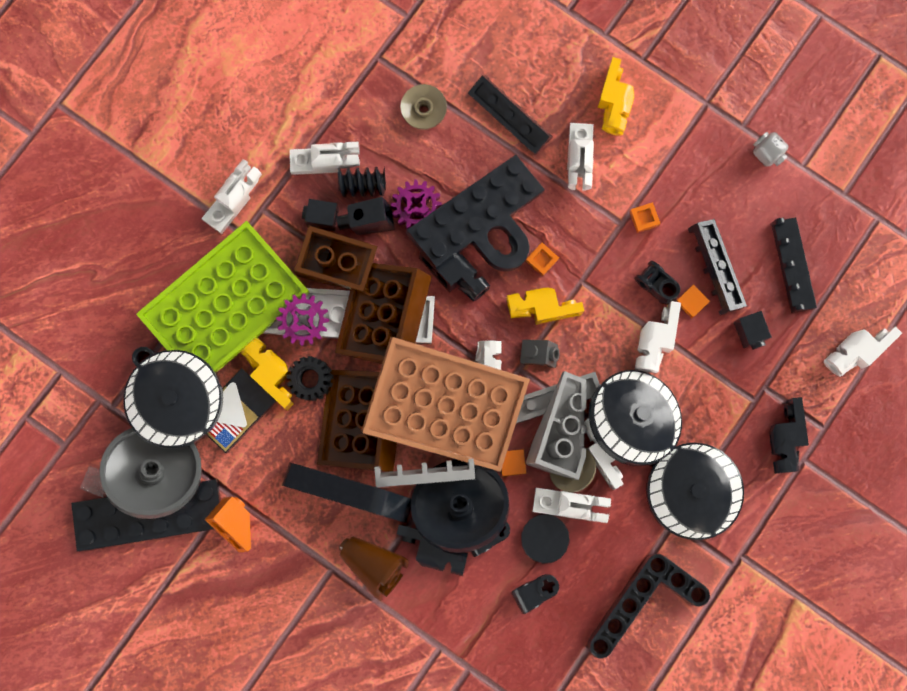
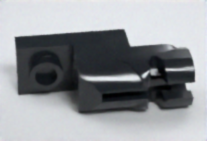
(460, 273)
(789, 436)
(430, 556)

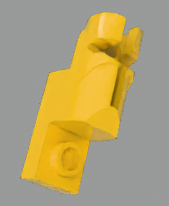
(615, 100)
(543, 305)
(269, 371)

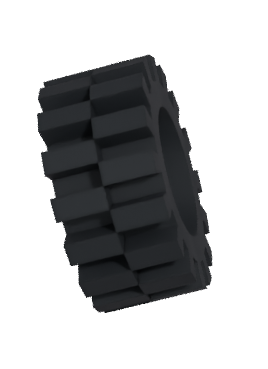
(297, 373)

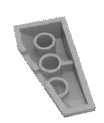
(560, 436)

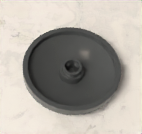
(148, 478)

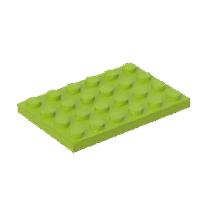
(223, 299)

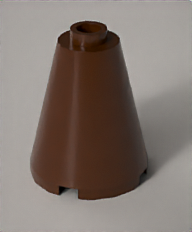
(373, 565)

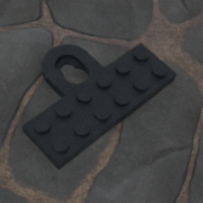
(477, 211)
(103, 525)

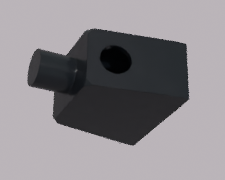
(368, 217)

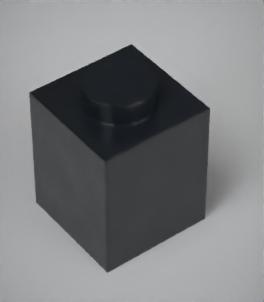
(320, 214)
(753, 330)

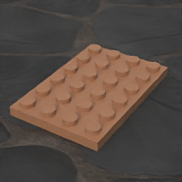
(445, 404)

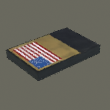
(255, 405)

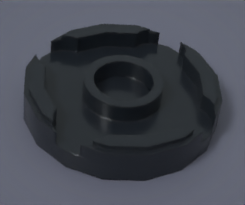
(545, 538)

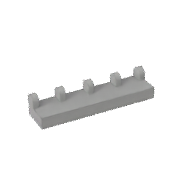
(424, 475)

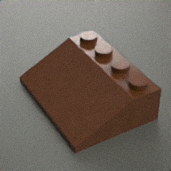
(386, 308)
(343, 418)

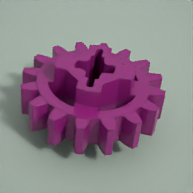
(410, 198)
(294, 327)

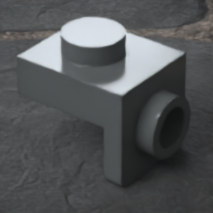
(539, 353)

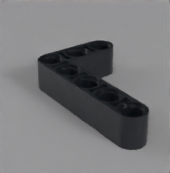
(347, 492)
(639, 599)

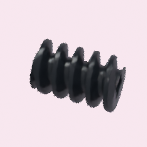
(362, 182)

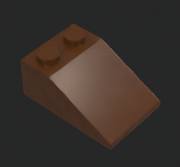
(335, 260)

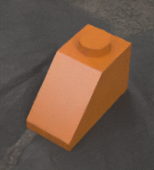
(232, 523)

